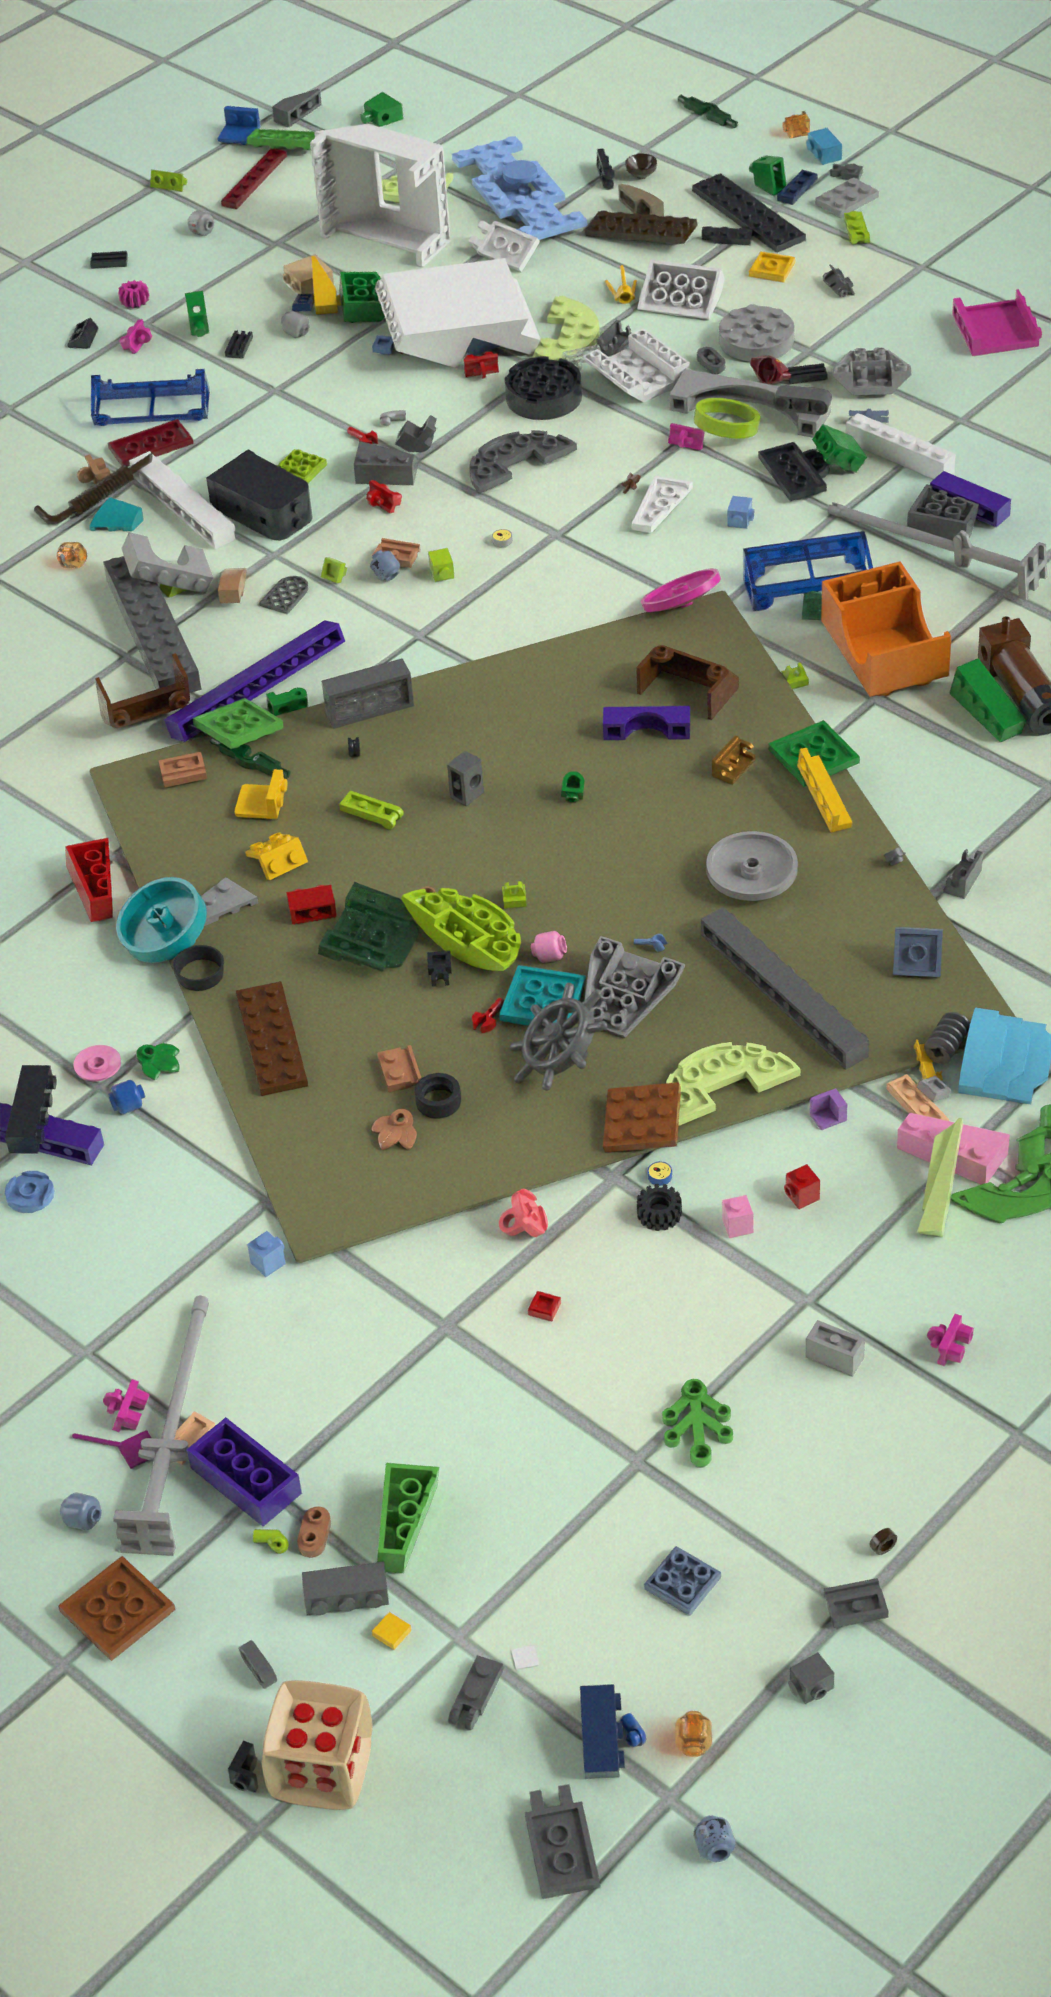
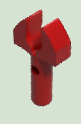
(367, 438)
(490, 1023)

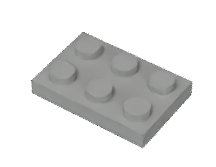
(846, 197)

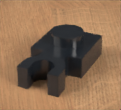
(439, 966)

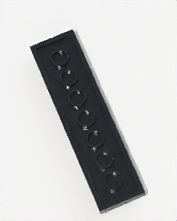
(749, 212)

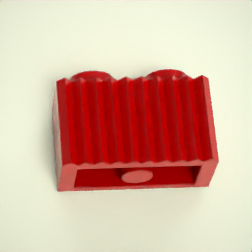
(311, 904)

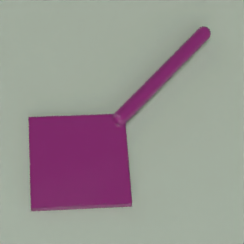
(129, 1448)

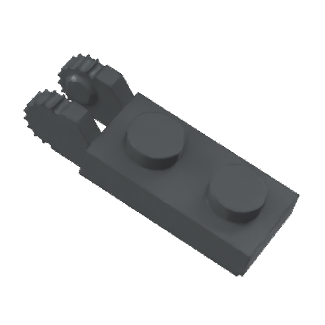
(476, 1691)

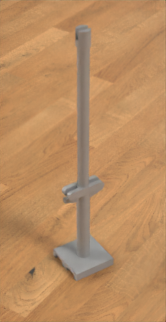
(1029, 569)
(148, 1529)

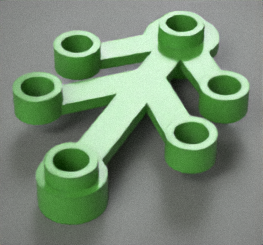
(696, 1419)

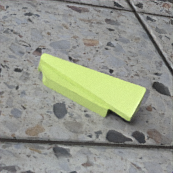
(940, 1180)

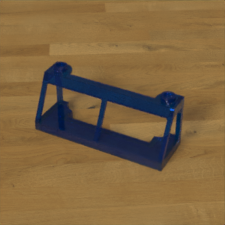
(108, 390)
(755, 559)

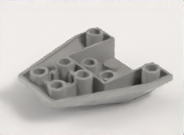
(871, 371)
(628, 985)

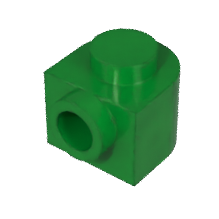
(572, 786)

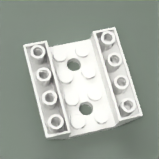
(642, 369)

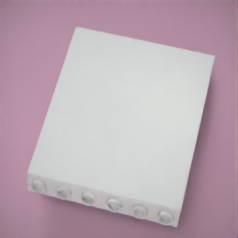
(445, 307)

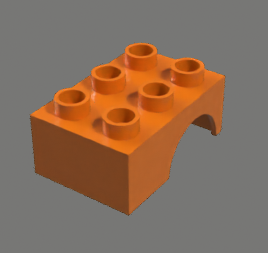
(883, 630)

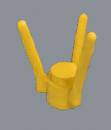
(624, 292)

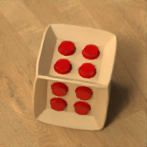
(317, 1744)

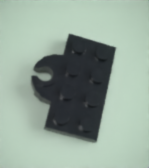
(796, 471)

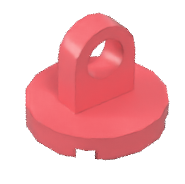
(527, 1215)

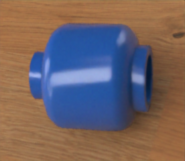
(126, 1096)

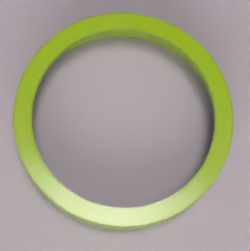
(724, 428)

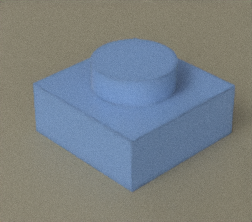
(383, 345)

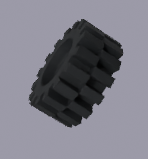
(659, 1218)

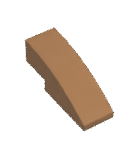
(232, 585)

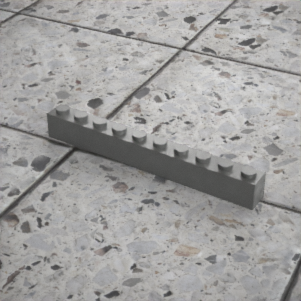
(785, 988)

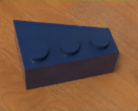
(601, 1731)

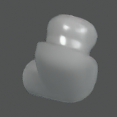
(387, 417)

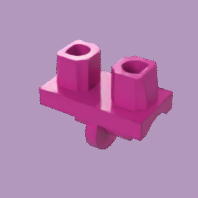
(136, 337)
(686, 436)
(947, 1339)
(133, 1397)

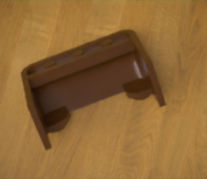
(717, 677)
(146, 704)

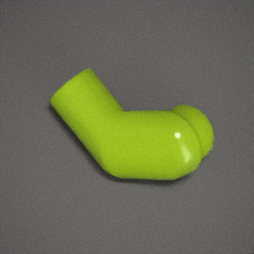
(273, 1538)

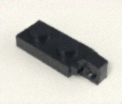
(727, 235)

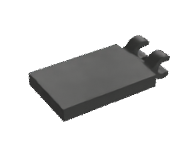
(561, 1845)

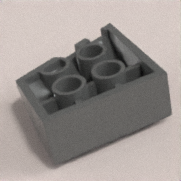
(384, 465)

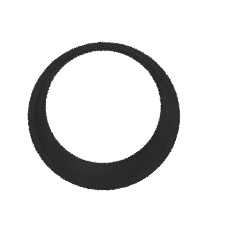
(194, 953)

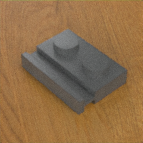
(856, 1603)

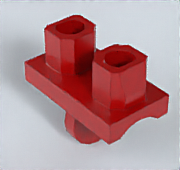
(481, 364)
(382, 496)

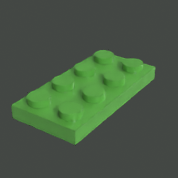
(277, 138)

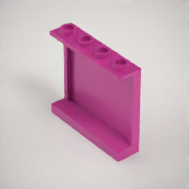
(997, 325)

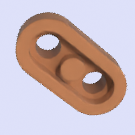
(314, 1529)

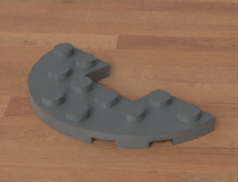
(491, 463)

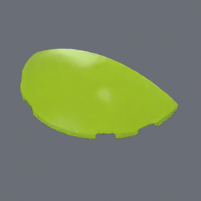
(466, 926)

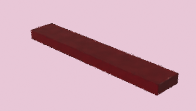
(253, 178)

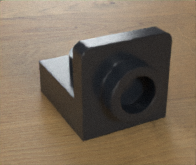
(242, 1768)

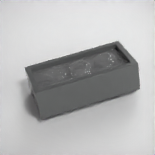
(367, 693)

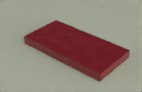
(156, 440)

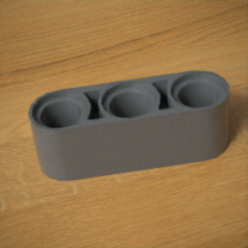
(802, 399)

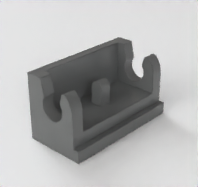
(614, 339)
(964, 875)

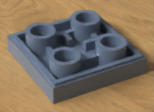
(682, 1580)

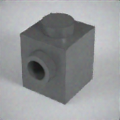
(811, 1678)

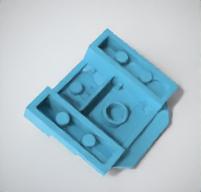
(1004, 1057)

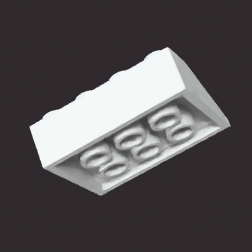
(681, 289)

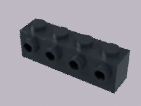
(30, 1109)

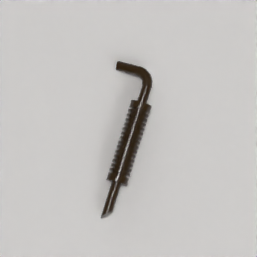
(96, 493)

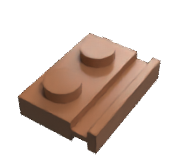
(403, 551)
(182, 769)
(399, 1068)

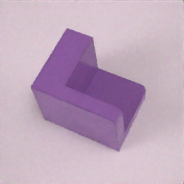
(828, 1109)

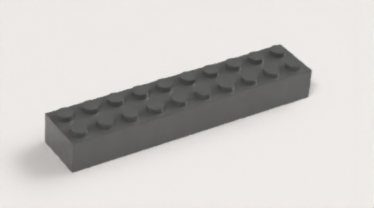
(150, 625)

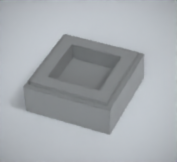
(934, 1088)

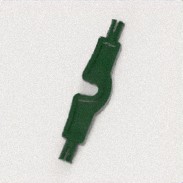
(712, 111)
(258, 761)

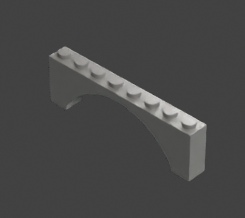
(698, 385)

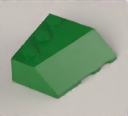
(359, 297)

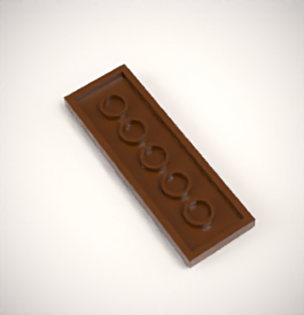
(271, 1038)

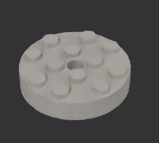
(756, 332)

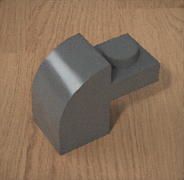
(416, 438)

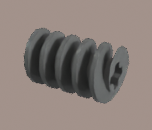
(947, 1037)

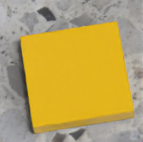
(772, 266)

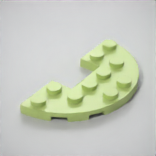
(578, 330)
(723, 1065)

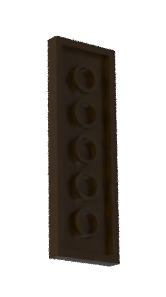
(641, 227)

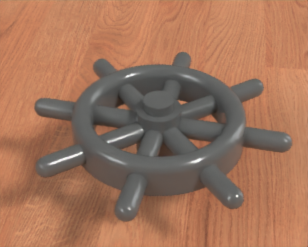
(558, 1036)

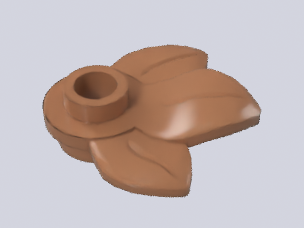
(392, 1131)

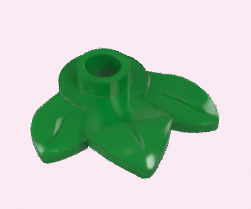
(160, 1059)

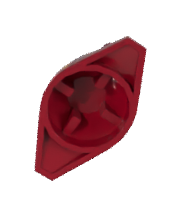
(769, 369)

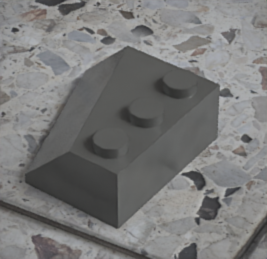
(942, 514)

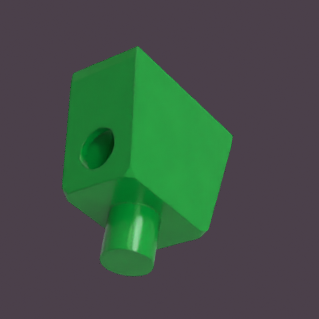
(382, 110)
(769, 174)
(197, 321)

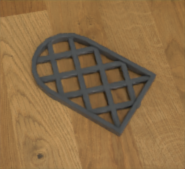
(264, 603)

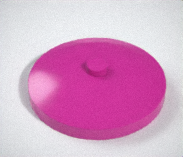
(681, 590)

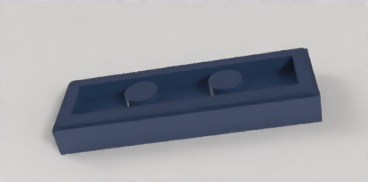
(797, 187)
(303, 302)

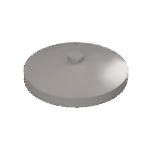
(752, 866)

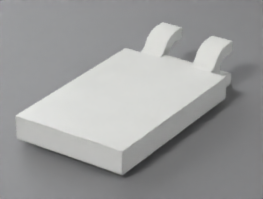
(506, 243)

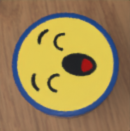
(659, 1173)

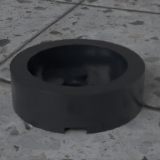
(535, 400)

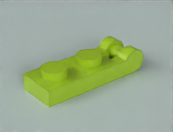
(856, 227)
(371, 809)

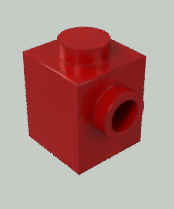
(802, 1186)

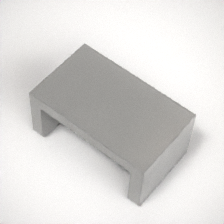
(835, 1348)

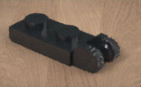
(604, 169)

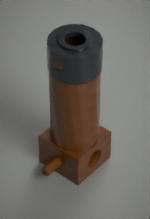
(1007, 654)

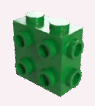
(839, 448)

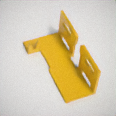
(926, 1063)

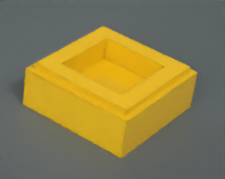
(391, 1630)

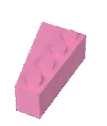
(979, 1149)

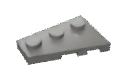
(226, 898)

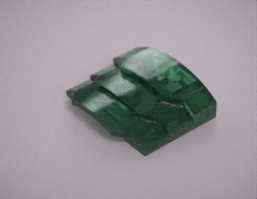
(371, 930)

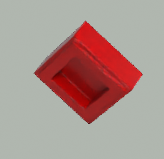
(544, 1306)

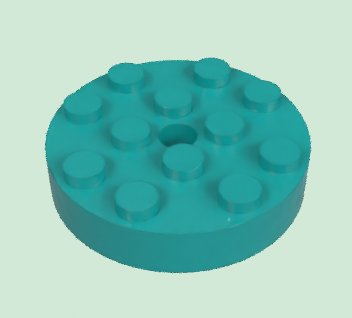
(165, 900)

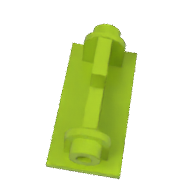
(167, 180)

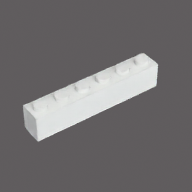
(900, 447)

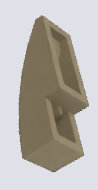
(640, 201)

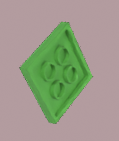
(238, 723)

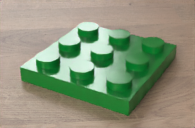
(819, 740)

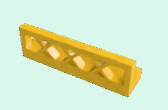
(823, 791)

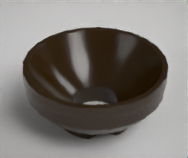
(641, 165)

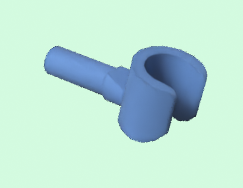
(657, 941)

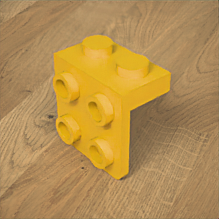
(262, 800)
(278, 854)

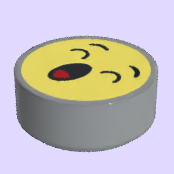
(502, 538)

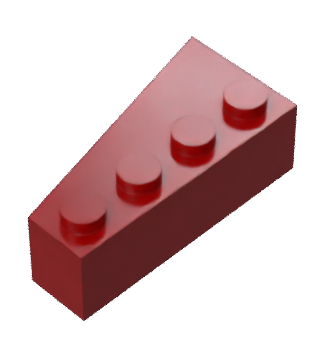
(91, 874)

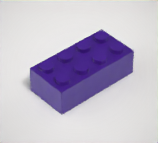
(244, 1471)

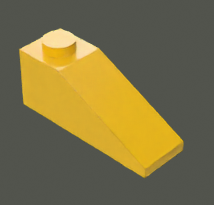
(324, 290)

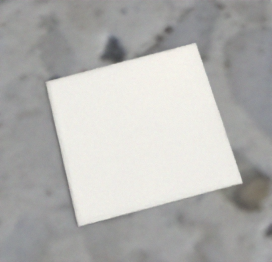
(525, 1657)

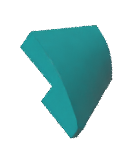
(117, 516)

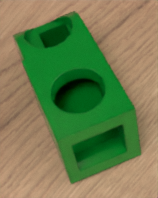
(287, 701)

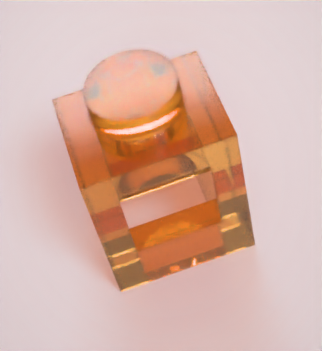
(797, 125)

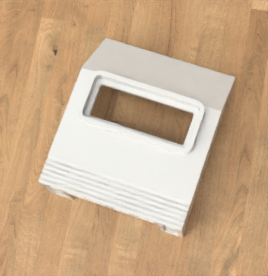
(352, 194)

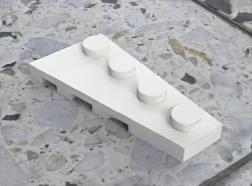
(659, 501)

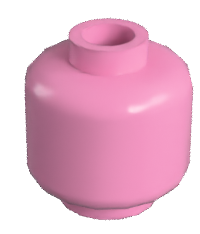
(549, 947)

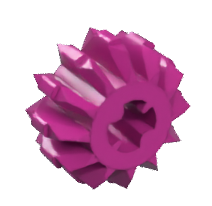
(133, 294)

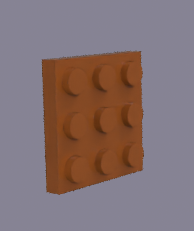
(642, 1117)
(116, 1608)

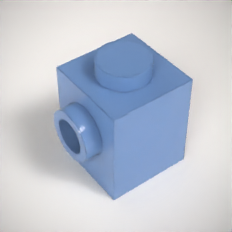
(740, 512)
(266, 1253)

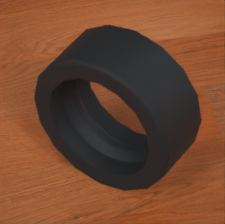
(442, 1108)

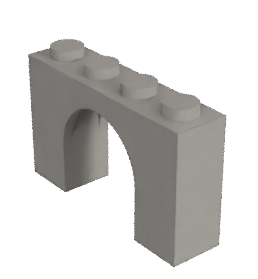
(189, 574)

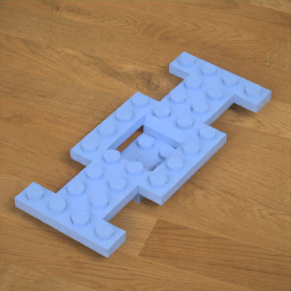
(518, 200)

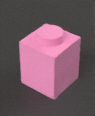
(737, 1216)

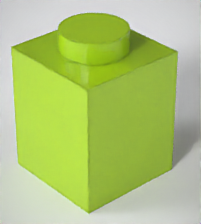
(441, 564)

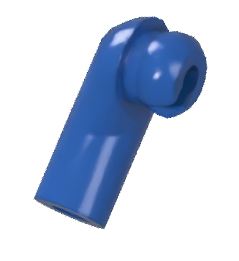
(635, 1732)

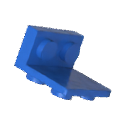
(239, 124)

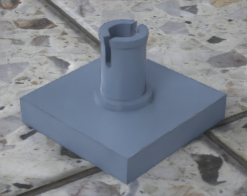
(917, 951)

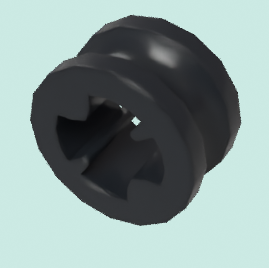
(354, 746)

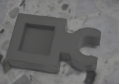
(847, 171)

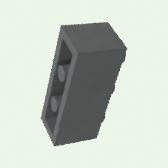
(345, 1588)

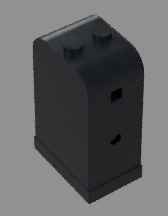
(261, 496)

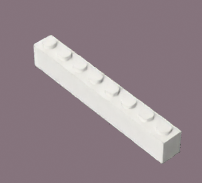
(185, 502)

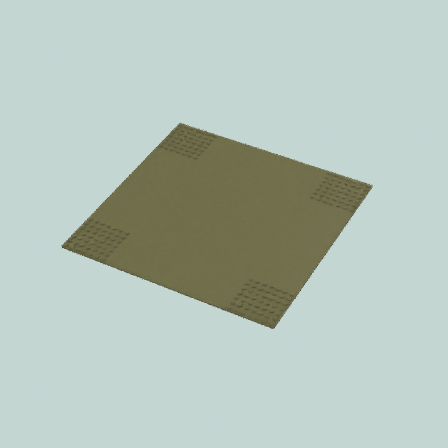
(604, 866)

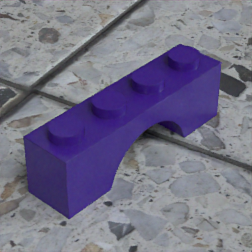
(670, 720)

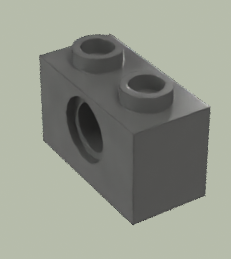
(465, 778)

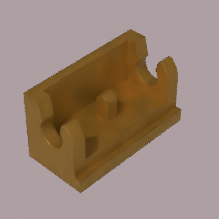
(732, 760)

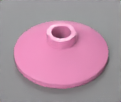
(97, 1063)

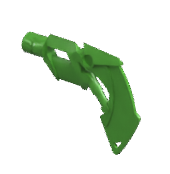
(1002, 1203)

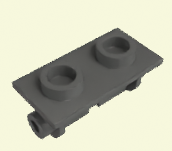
(836, 280)

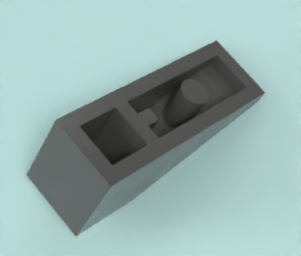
(296, 107)

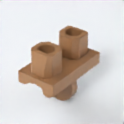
(94, 472)

